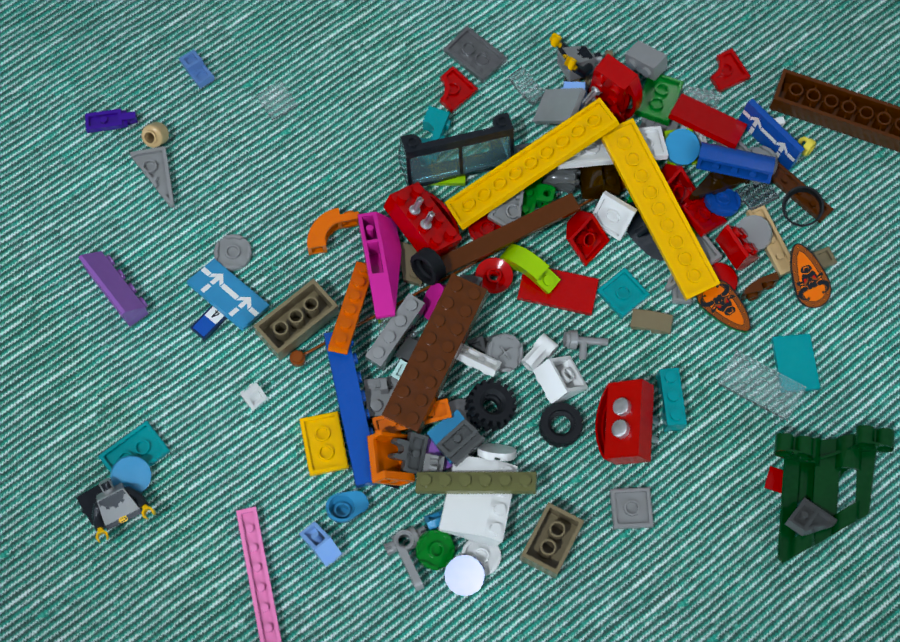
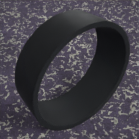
(815, 193)

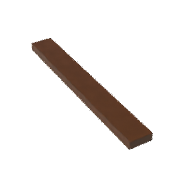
(510, 233)

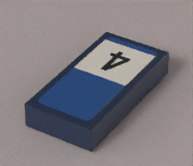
(208, 323)

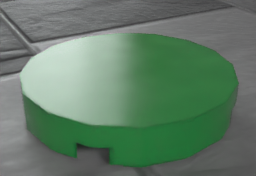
(435, 549)

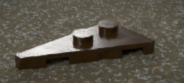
(716, 183)

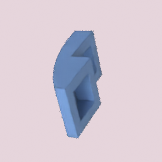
(196, 69)

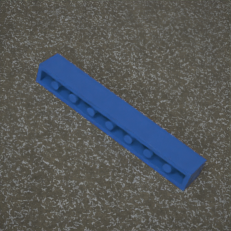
(352, 411)

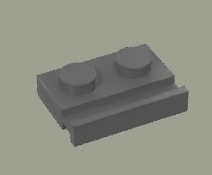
(460, 442)

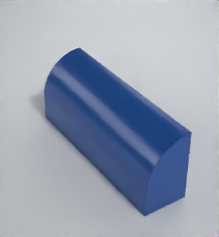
(736, 162)

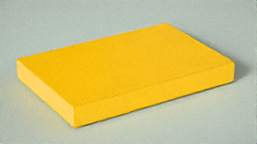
(324, 443)

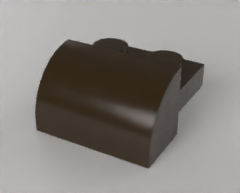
(597, 179)

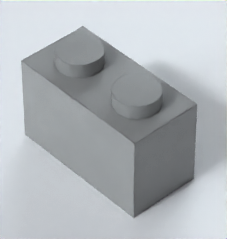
(646, 60)

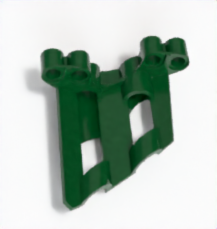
(813, 472)

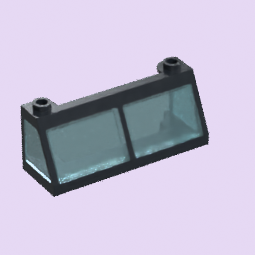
(456, 155)

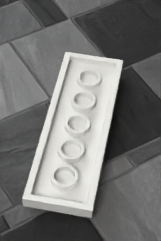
(597, 155)

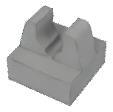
(433, 463)

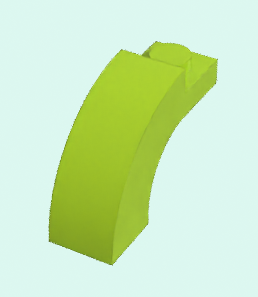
(531, 266)

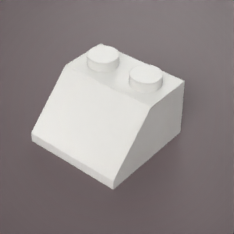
(560, 379)

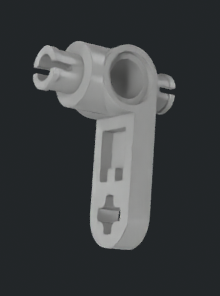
(403, 552)

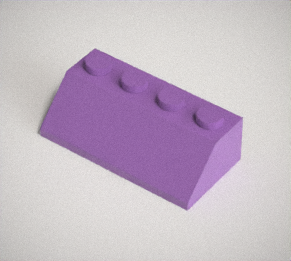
(114, 287)

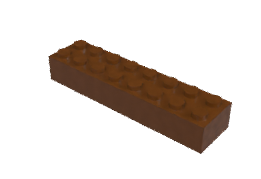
(837, 109)
(435, 353)

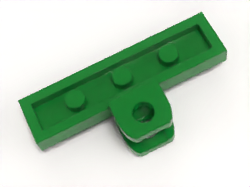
(537, 195)

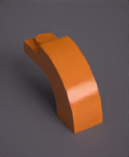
(325, 226)

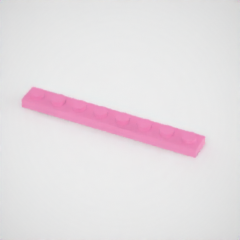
(258, 575)

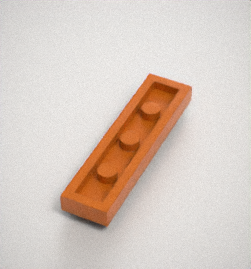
(440, 412)

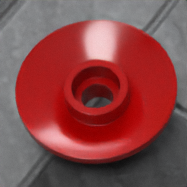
(498, 268)

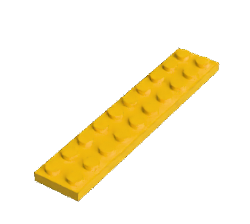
(531, 163)
(659, 210)

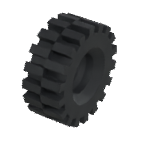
(495, 393)

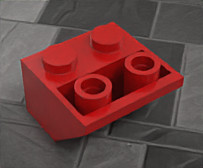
(736, 247)

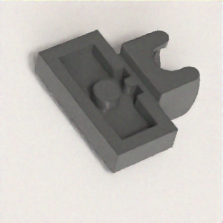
(410, 452)

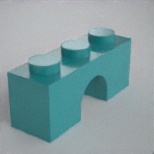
(436, 122)
(672, 397)

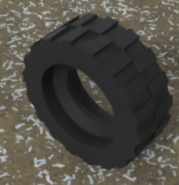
(567, 411)

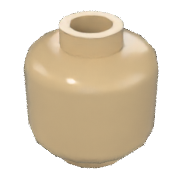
(155, 134)

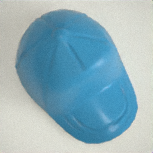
(346, 506)

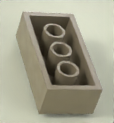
(296, 319)

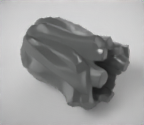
(563, 179)

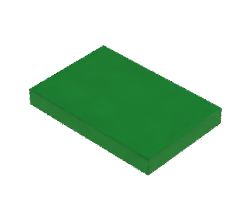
(659, 98)

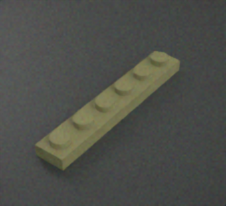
(476, 483)

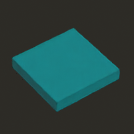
(623, 293)

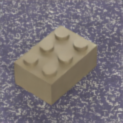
(551, 540)

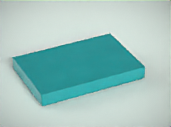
(796, 359)
(140, 442)

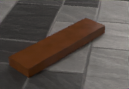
(786, 181)

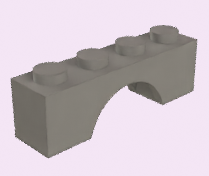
(389, 339)

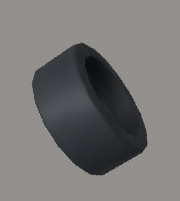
(428, 266)

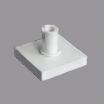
(614, 215)

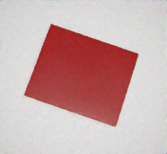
(774, 479)

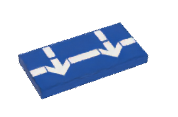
(771, 134)

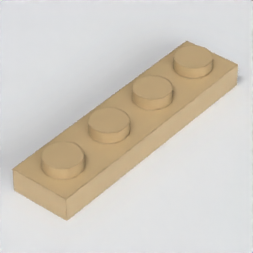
(776, 250)

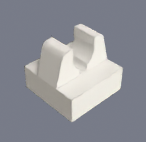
(253, 396)

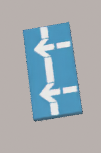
(228, 294)

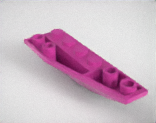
(382, 260)

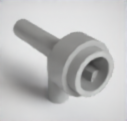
(571, 341)

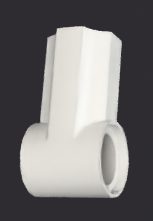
(542, 349)

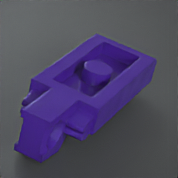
(109, 120)

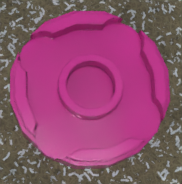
(431, 298)

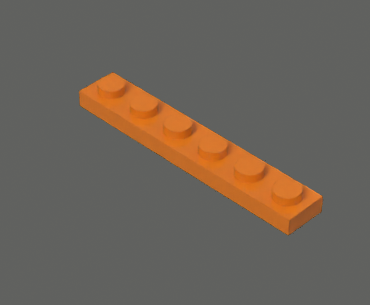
(350, 310)

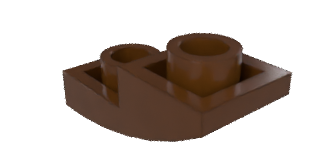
(755, 289)

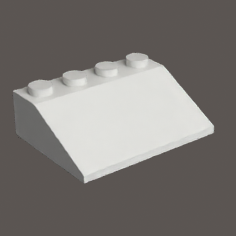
(477, 515)

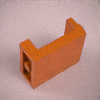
(382, 468)

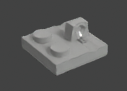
(378, 394)

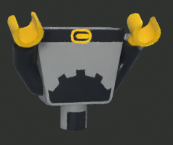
(574, 61)
(117, 506)

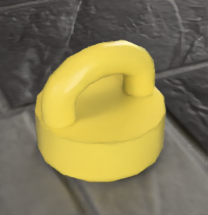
(808, 146)

